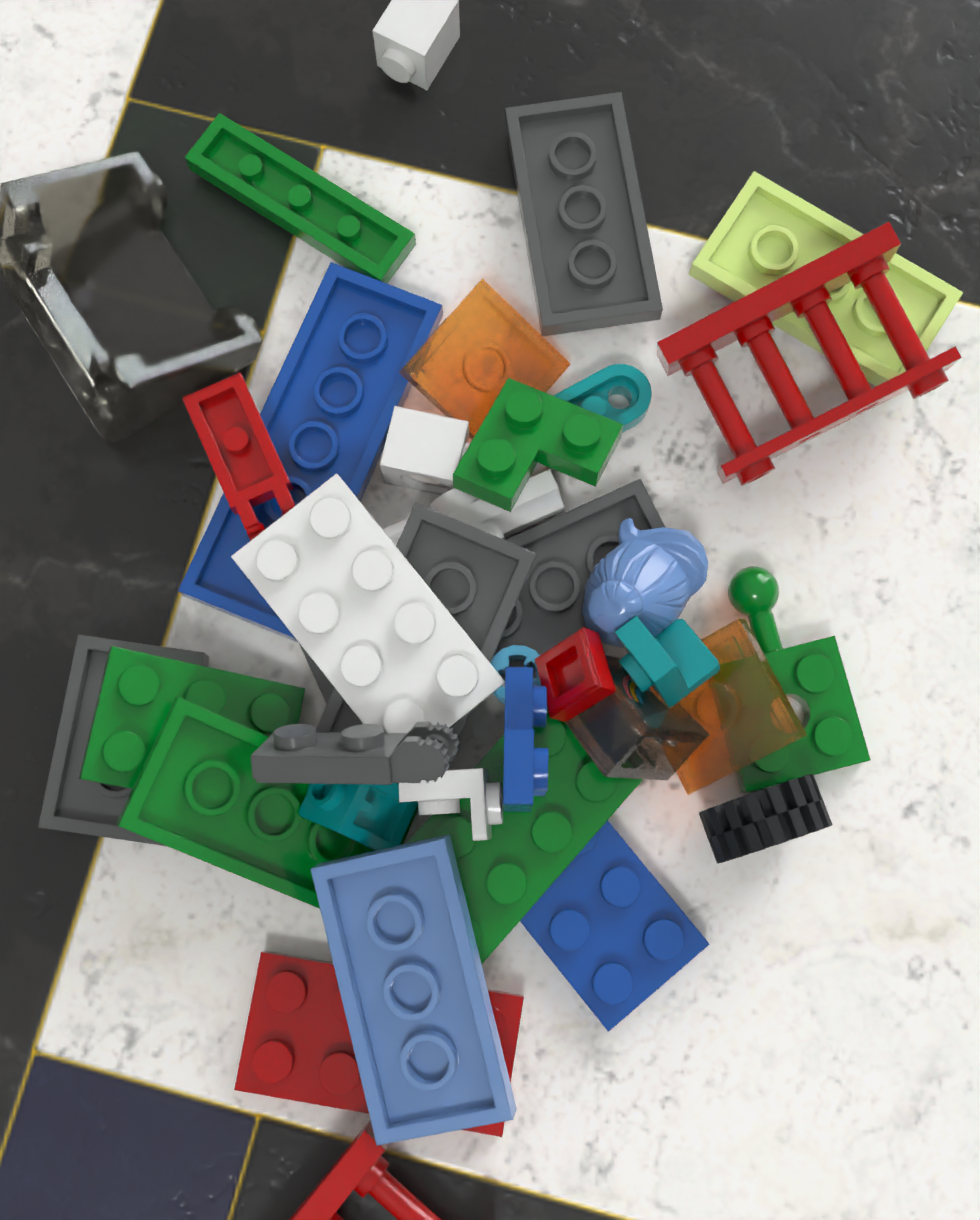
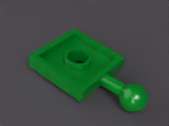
(813, 677)

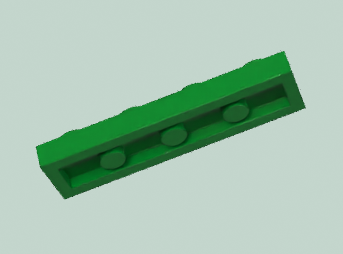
(300, 200)

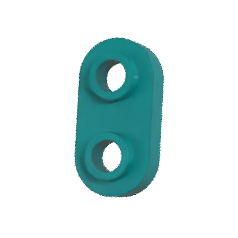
(615, 379)

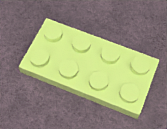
(776, 233)

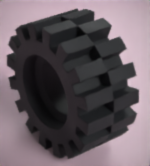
(765, 818)

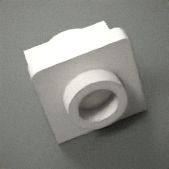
(445, 797)

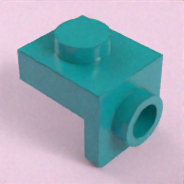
(669, 662)

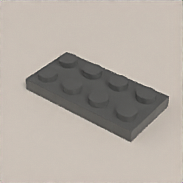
(582, 214)
(470, 574)

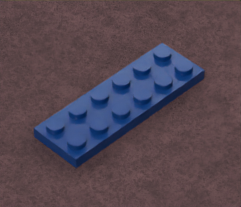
(323, 418)

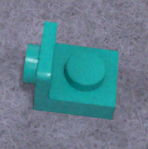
(360, 812)

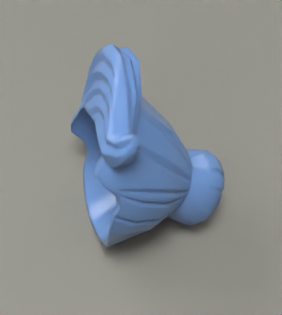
(643, 577)

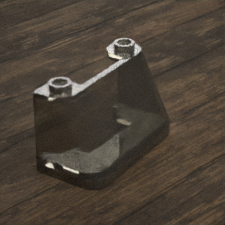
(112, 293)

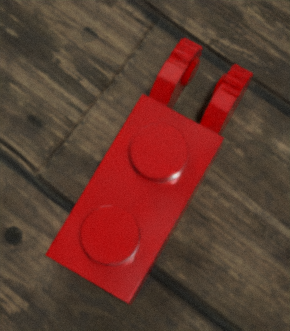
(239, 449)

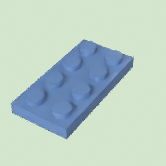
(414, 991)

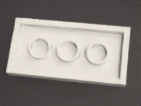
(366, 614)

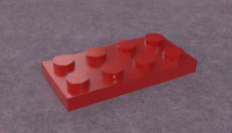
(301, 1039)

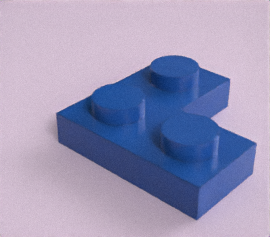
(523, 764)

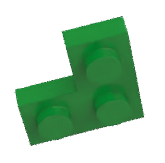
(528, 430)

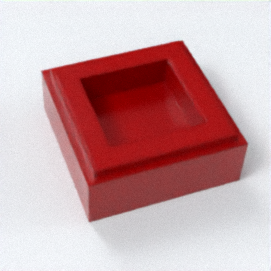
(575, 674)

